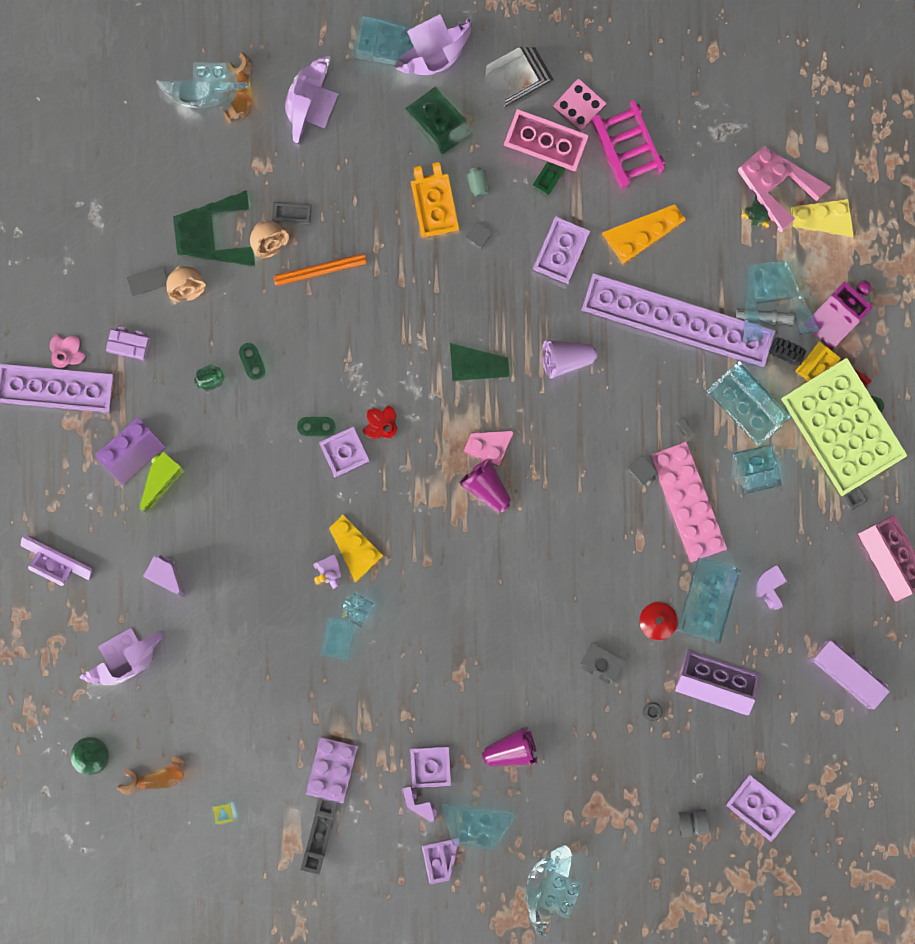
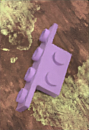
(52, 563)

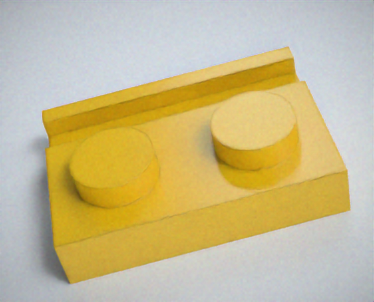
(817, 361)

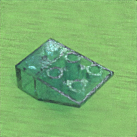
(381, 41)

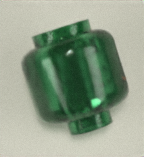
(209, 378)

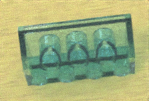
(748, 403)
(709, 600)

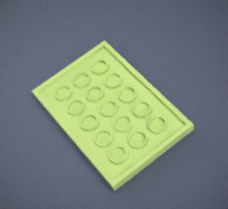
(843, 427)

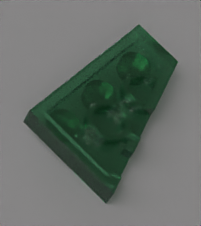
(476, 364)

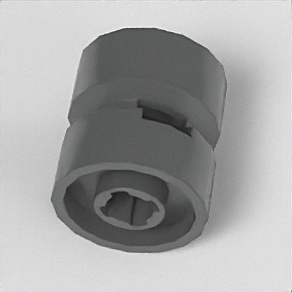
(693, 823)

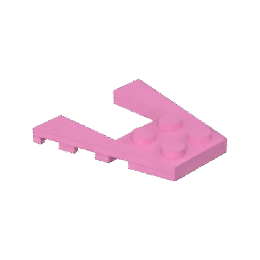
(766, 171)

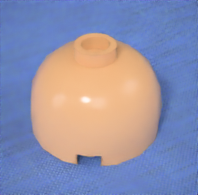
(267, 238)
(185, 283)

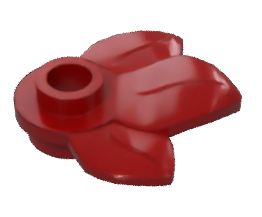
(378, 421)

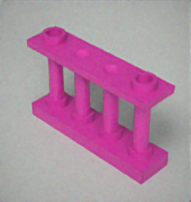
(608, 143)

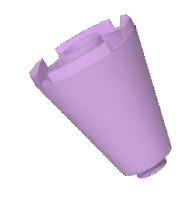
(566, 357)

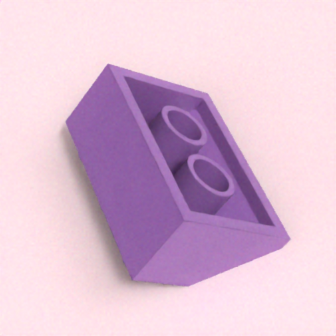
(130, 451)

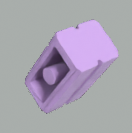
(128, 343)

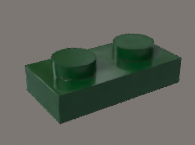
(548, 178)

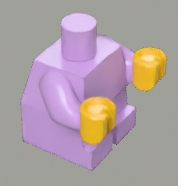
(329, 571)

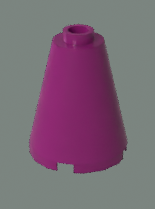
(487, 486)
(512, 750)

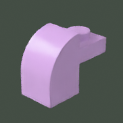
(767, 583)

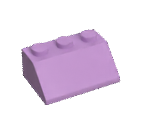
(165, 574)

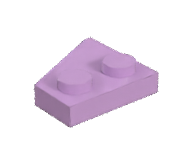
(439, 860)

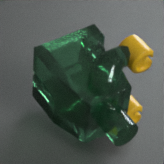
(757, 213)

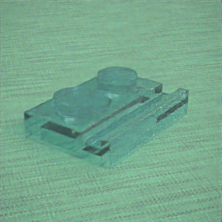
(337, 639)

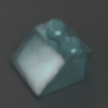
(757, 469)

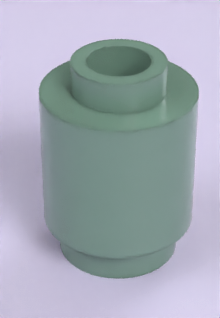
(478, 182)

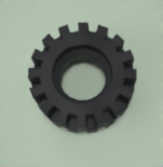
(787, 351)

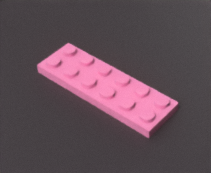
(688, 502)

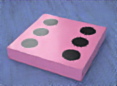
(579, 105)

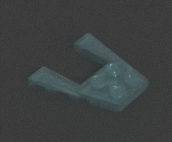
(768, 284)

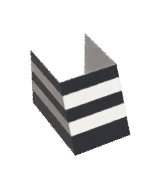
(537, 65)

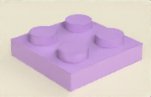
(344, 452)
(430, 767)

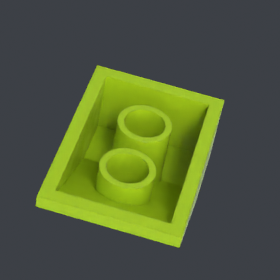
(160, 477)

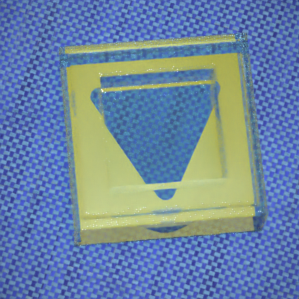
(222, 814)

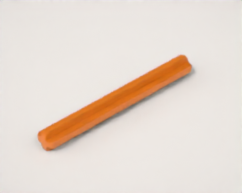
(320, 269)

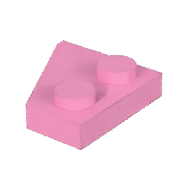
(489, 445)

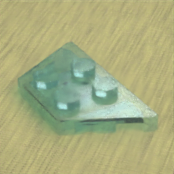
(475, 827)

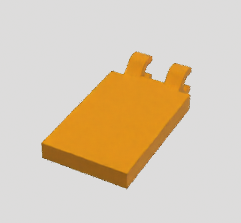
(434, 202)

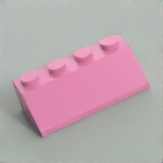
(546, 140)
(892, 556)

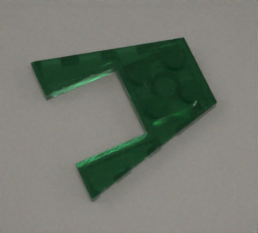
(196, 237)

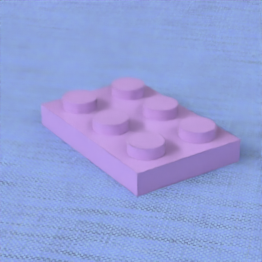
(561, 250)
(331, 770)
(760, 808)

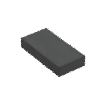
(291, 213)
(147, 280)

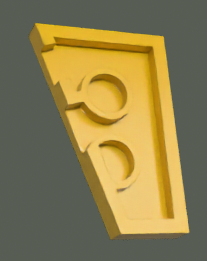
(355, 548)

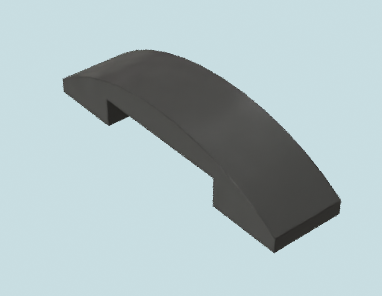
(319, 836)

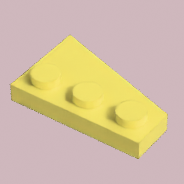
(826, 217)

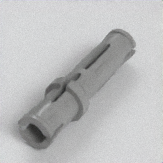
(769, 316)

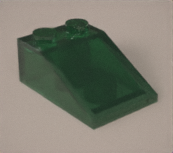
(439, 120)

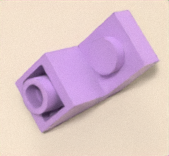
(424, 809)

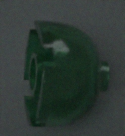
(89, 756)

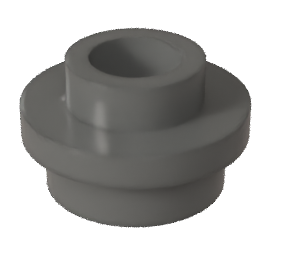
(659, 711)

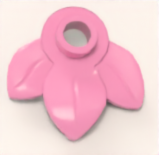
(68, 348)

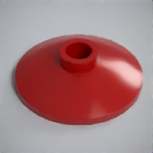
(651, 628)

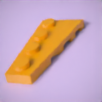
(640, 233)

